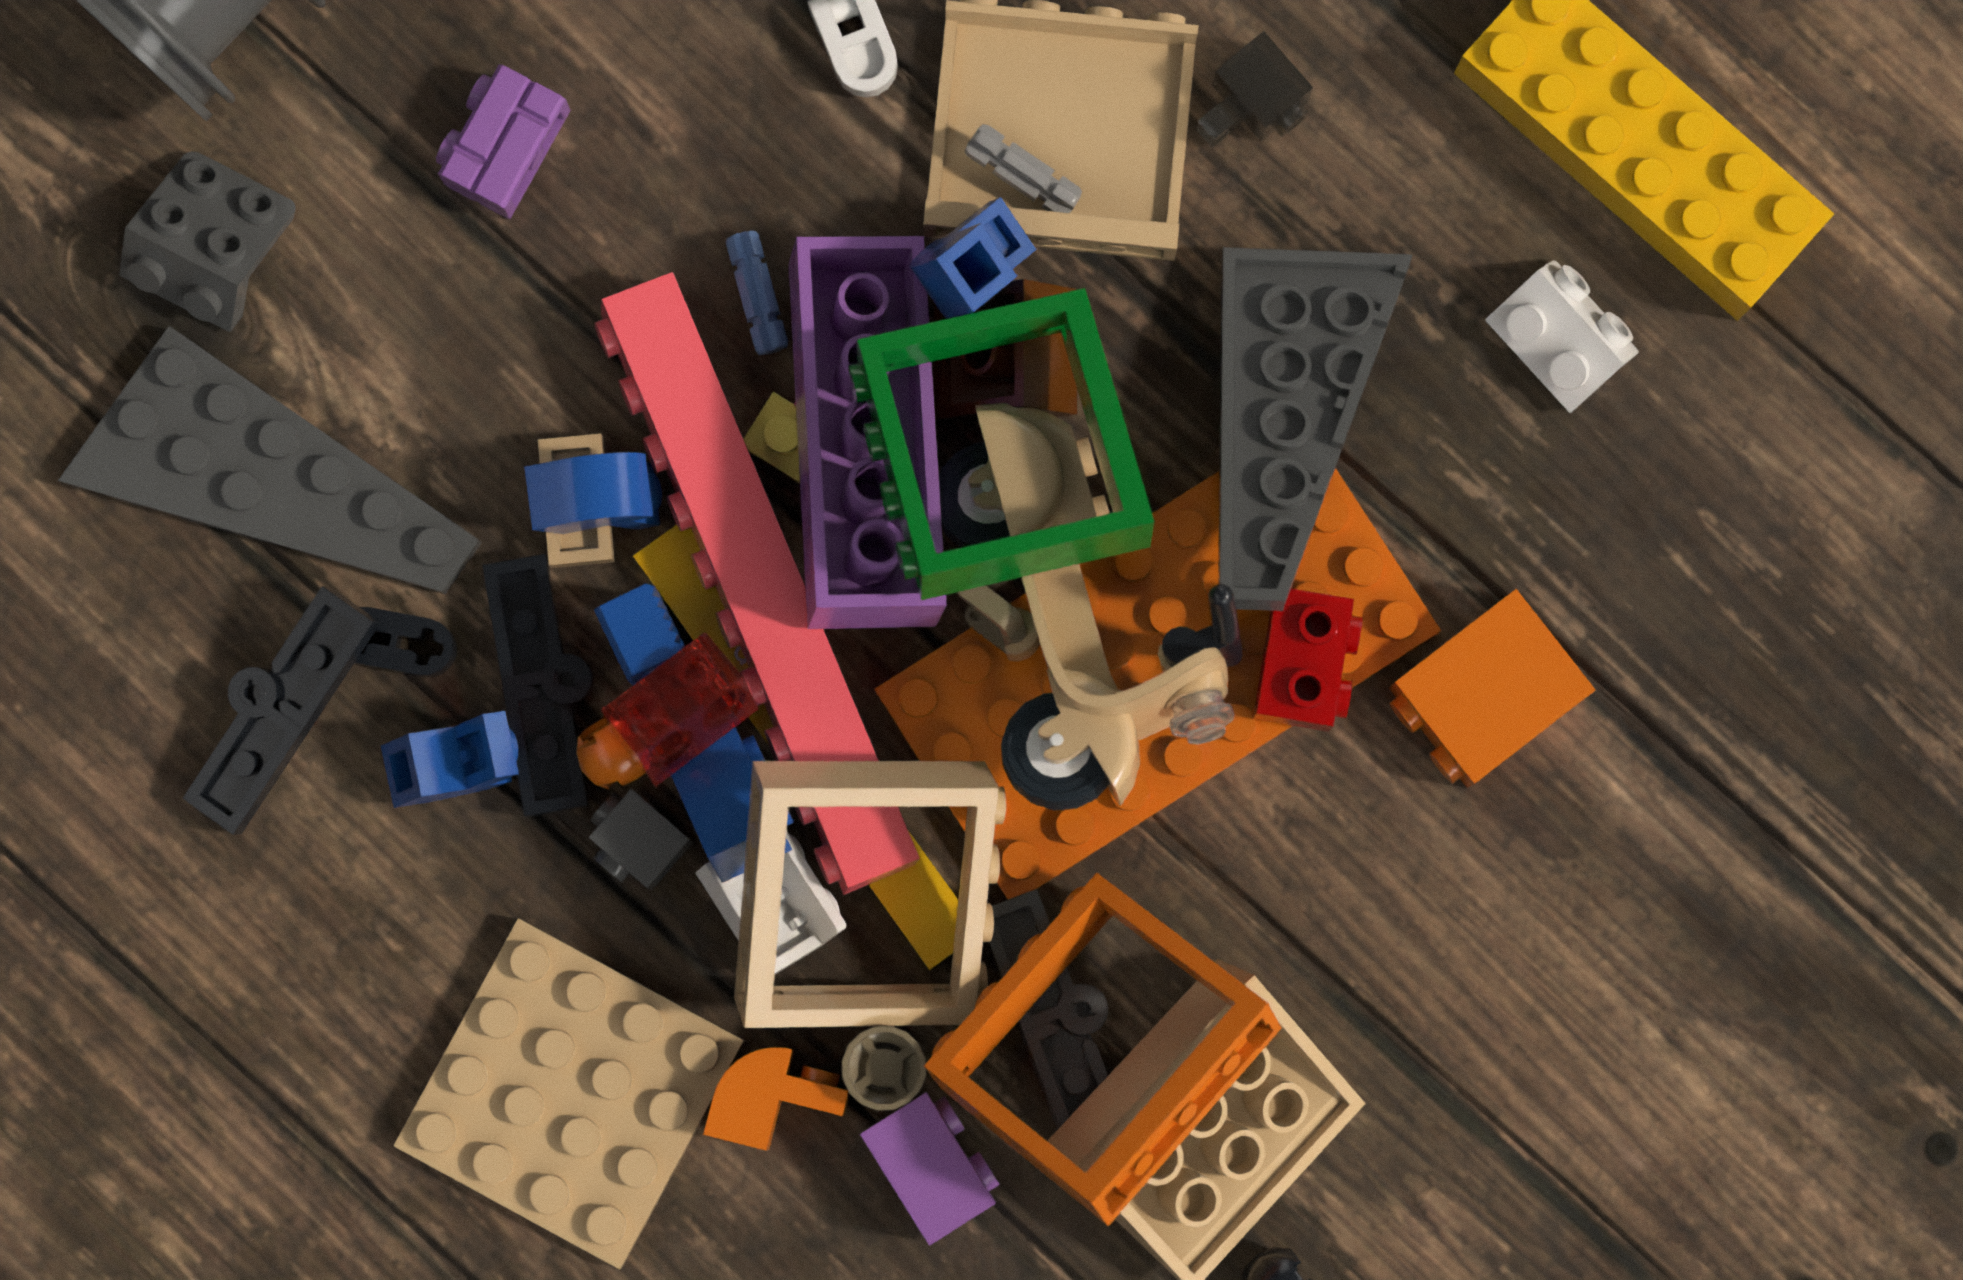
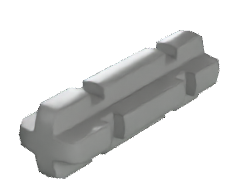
(1022, 170)

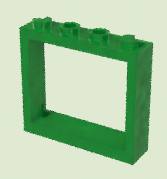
(1028, 553)

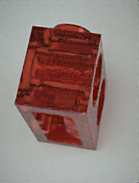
(680, 709)

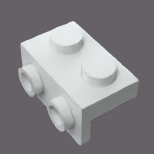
(1563, 334)
(807, 910)

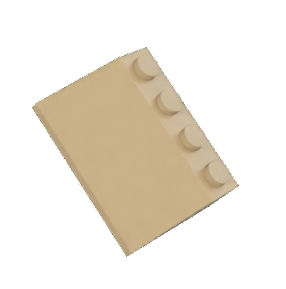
(1240, 1151)

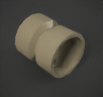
(884, 1068)

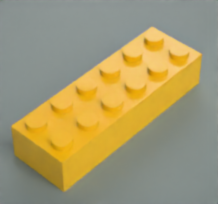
(1644, 146)

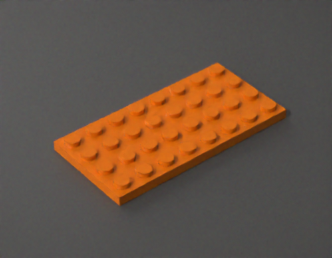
(967, 690)

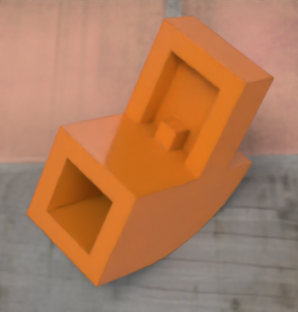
(752, 1094)

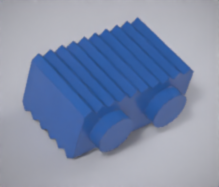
(639, 631)

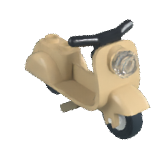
(1086, 732)

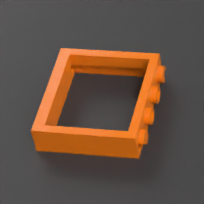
(1174, 1107)

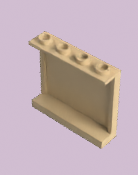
(1084, 96)

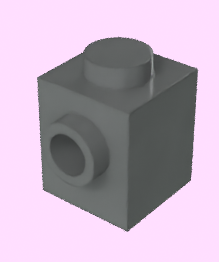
(636, 839)

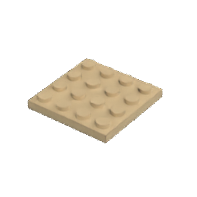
(569, 1093)

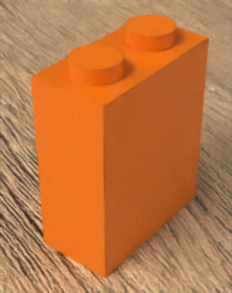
(1489, 690)

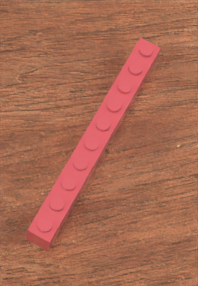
(749, 566)

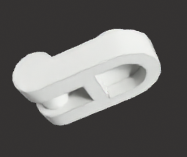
(863, 59)

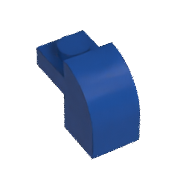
(973, 260)
(593, 493)
(451, 760)

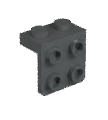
(203, 238)

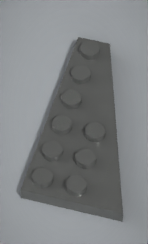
(1291, 377)
(233, 458)

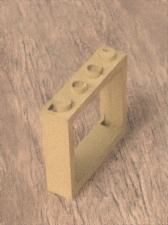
(864, 784)

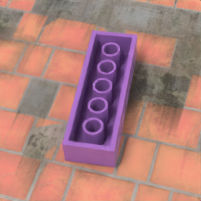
(851, 563)

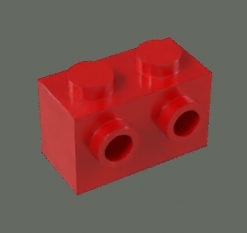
(1306, 661)

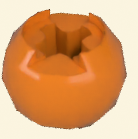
(604, 758)

